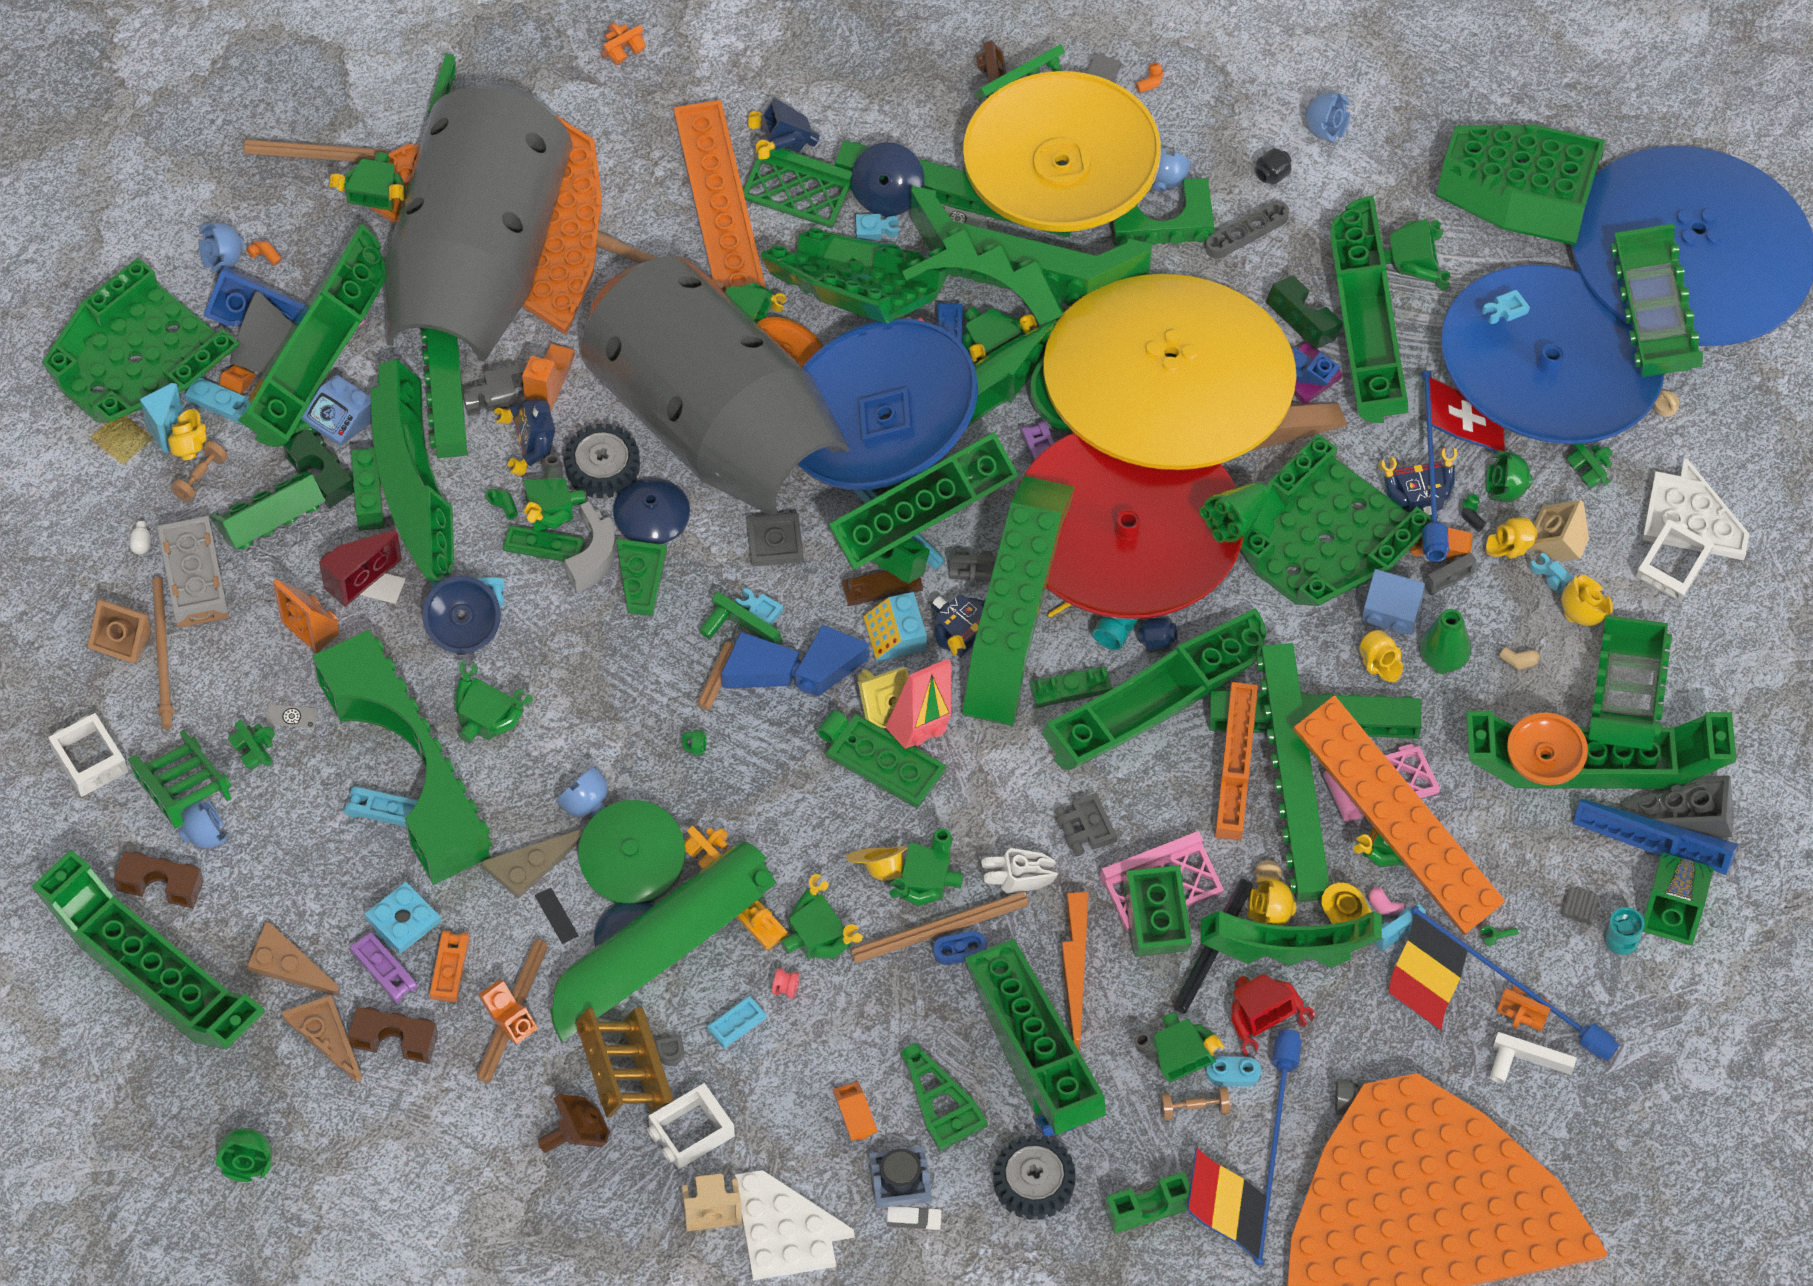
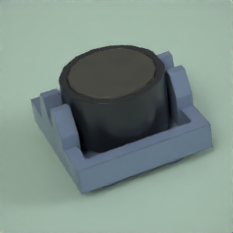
(900, 1177)

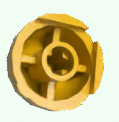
(1584, 601)
(1271, 902)

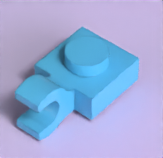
(1555, 574)

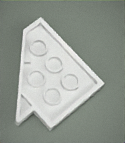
(1696, 505)
(785, 1229)

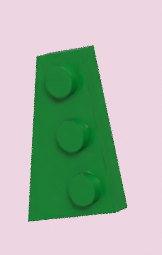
(641, 574)

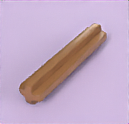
(714, 680)

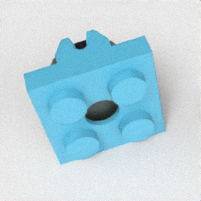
(402, 918)

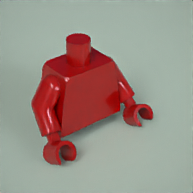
(1262, 1005)

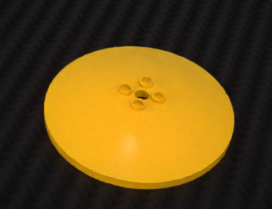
(1053, 118)

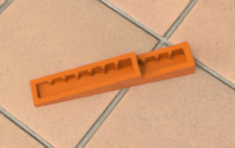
(1236, 761)
(1074, 960)

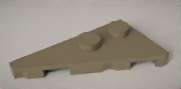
(527, 865)

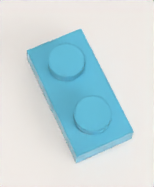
(1397, 929)

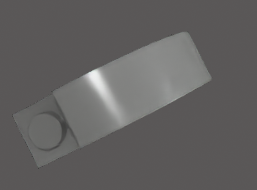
(595, 562)

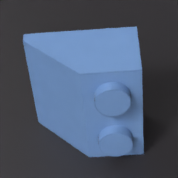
(1393, 602)

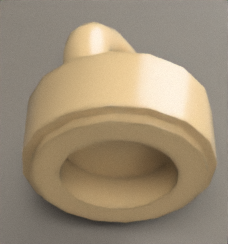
(1666, 404)
(1268, 869)

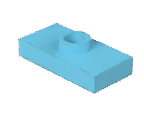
(736, 1022)

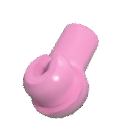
(1382, 903)

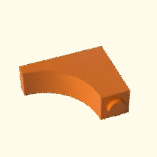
(546, 375)

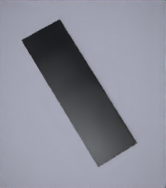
(556, 915)

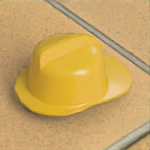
(880, 862)
(1344, 903)

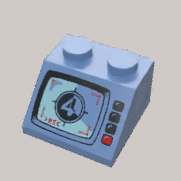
(339, 410)

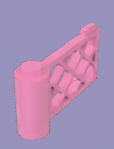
(1350, 811)

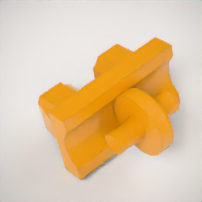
(697, 842)
(762, 925)

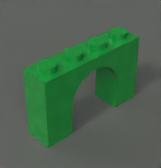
(1191, 225)

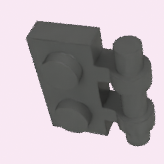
(1093, 820)

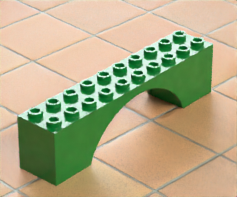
(365, 689)

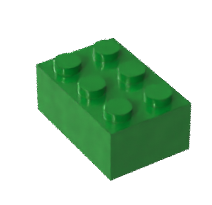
(1157, 911)

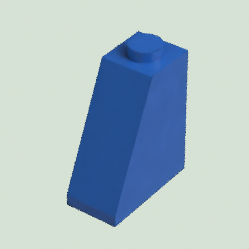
(830, 660)
(759, 664)

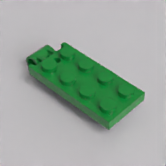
(880, 757)

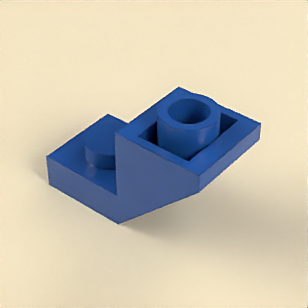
(1314, 371)

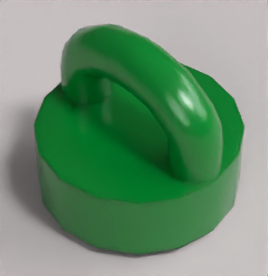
(699, 742)

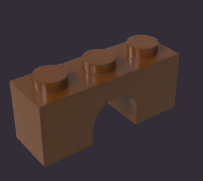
(139, 871)
(372, 1027)

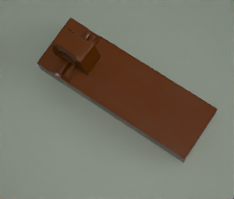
(992, 61)
(877, 587)

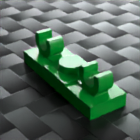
(1070, 686)

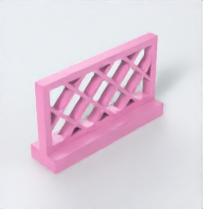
(1159, 857)

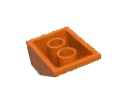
(305, 616)

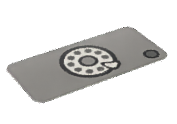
(963, 216)
(291, 716)

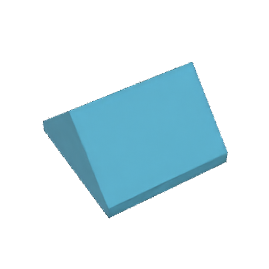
(161, 412)

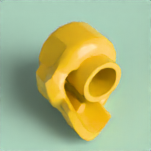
(187, 435)
(1512, 538)
(1381, 656)

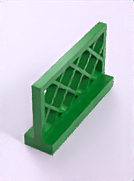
(809, 169)

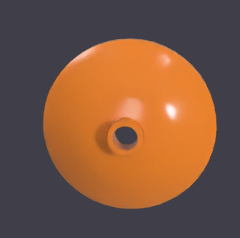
(792, 337)
(1548, 736)

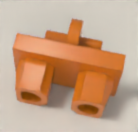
(631, 38)
(1522, 1009)

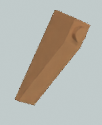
(1306, 420)

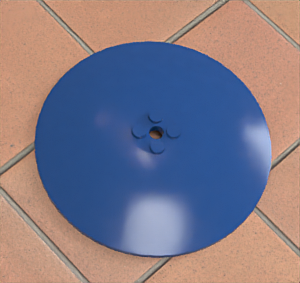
(1745, 267)

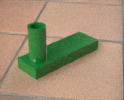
(726, 608)

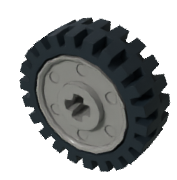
(602, 460)
(1020, 1190)

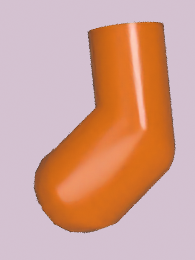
(1153, 79)
(265, 249)

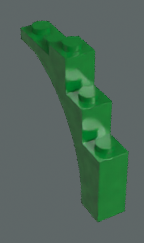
(1028, 282)
(1289, 944)

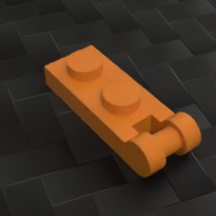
(449, 966)

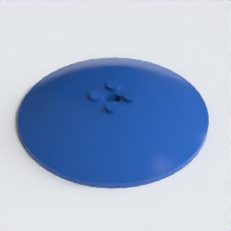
(894, 369)

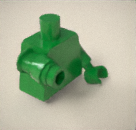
(927, 871)

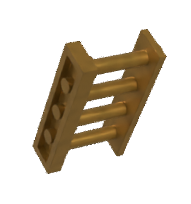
(640, 1047)

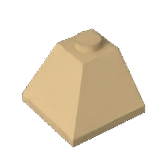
(1561, 531)

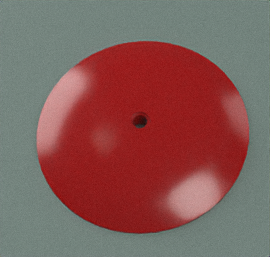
(1141, 569)

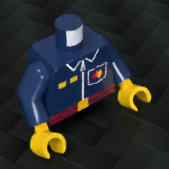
(783, 127)
(534, 431)
(1411, 485)
(957, 623)

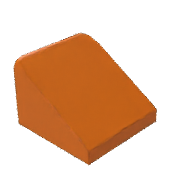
(236, 379)

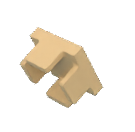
(712, 1205)

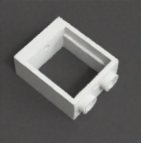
(1660, 579)
(101, 772)
(699, 1096)

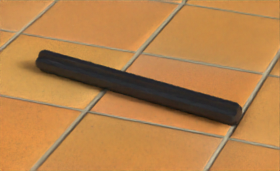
(1208, 954)

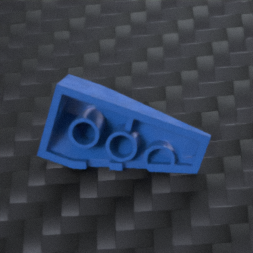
(234, 294)

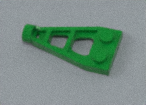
(955, 1125)

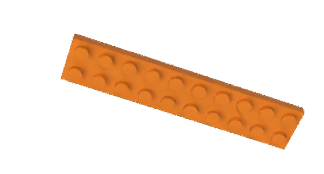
(718, 194)
(1399, 815)

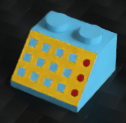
(896, 628)

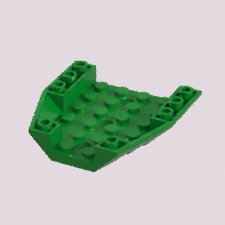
(1516, 196)
(855, 274)
(125, 321)
(1316, 499)

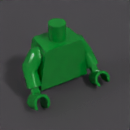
(1415, 252)
(485, 709)

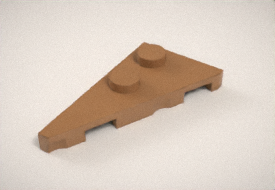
(282, 960)
(323, 1028)

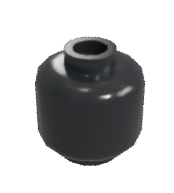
(1273, 166)

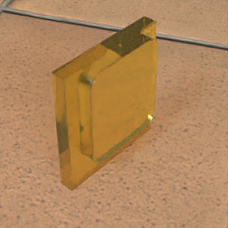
(121, 439)

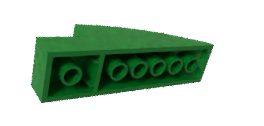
(923, 500)
(1035, 1039)

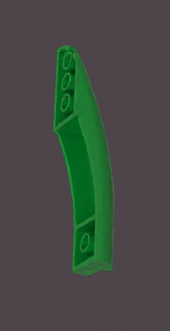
(316, 340)
(1157, 691)

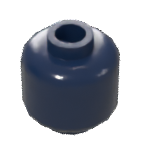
(1158, 634)

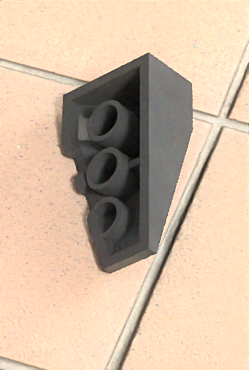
(1699, 806)

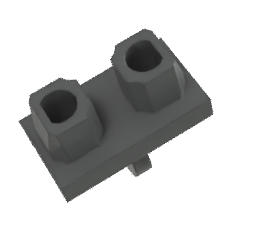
(972, 566)

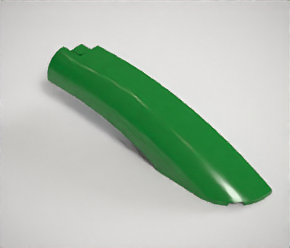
(1367, 312)
(1007, 370)
(406, 472)
(660, 936)

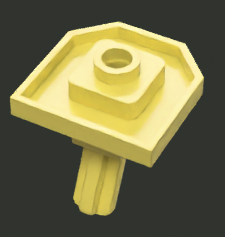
(881, 694)

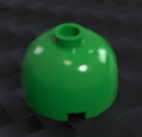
(1508, 477)
(244, 1155)

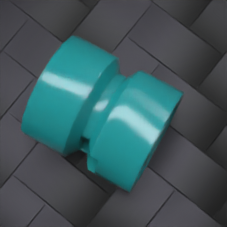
(1113, 632)
(1624, 930)

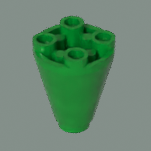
(1234, 510)
(1446, 643)

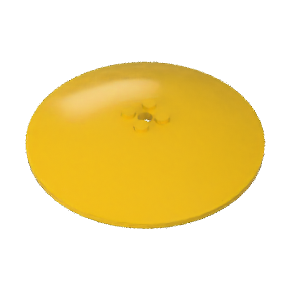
(1160, 411)

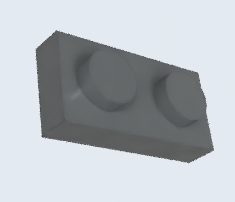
(1443, 577)

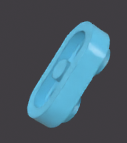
(1234, 1073)

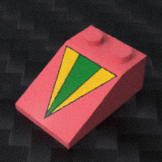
(923, 706)

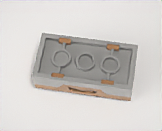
(193, 572)

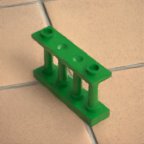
(1049, 58)
(164, 796)

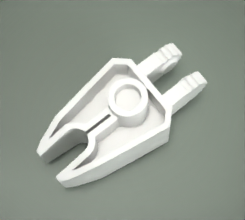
(1020, 870)

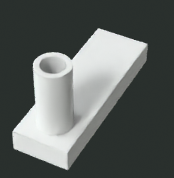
(1513, 1047)

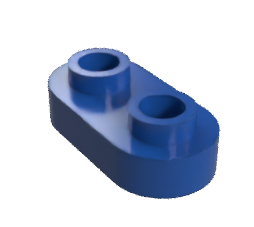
(958, 946)

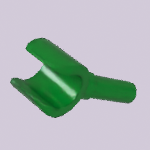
(1496, 934)

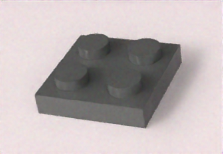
(775, 539)

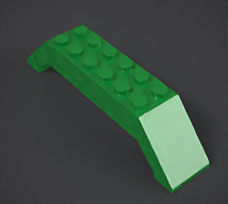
(1068, 271)
(1015, 599)
(1675, 759)
(143, 957)

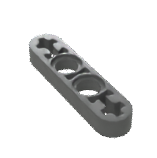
(1244, 226)

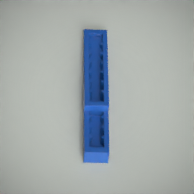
(1656, 835)

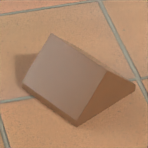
(119, 631)

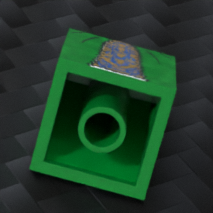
(1677, 898)

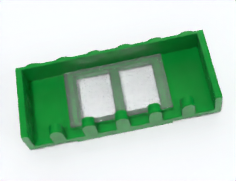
(1656, 300)
(1630, 682)

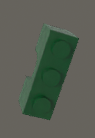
(1314, 326)
(309, 452)

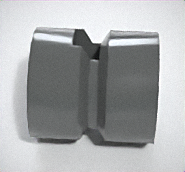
(1346, 1093)

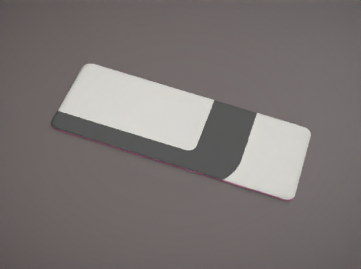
(914, 1218)

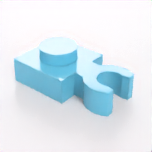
(871, 226)
(1508, 306)
(763, 607)

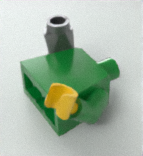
(549, 498)
(1179, 1047)

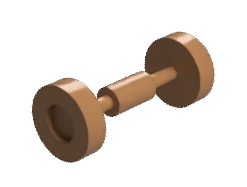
(214, 453)
(1195, 1103)

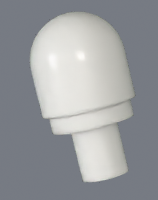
(140, 539)

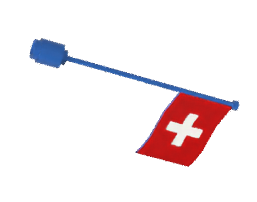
(1455, 416)

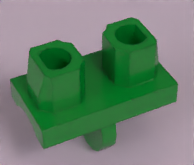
(1596, 473)
(246, 736)

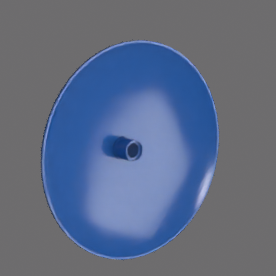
(1554, 372)

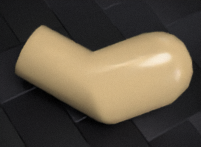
(1520, 660)

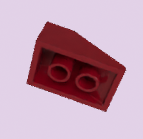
(358, 565)

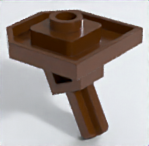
(579, 1124)

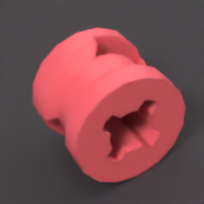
(785, 983)

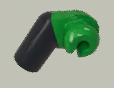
(1469, 512)

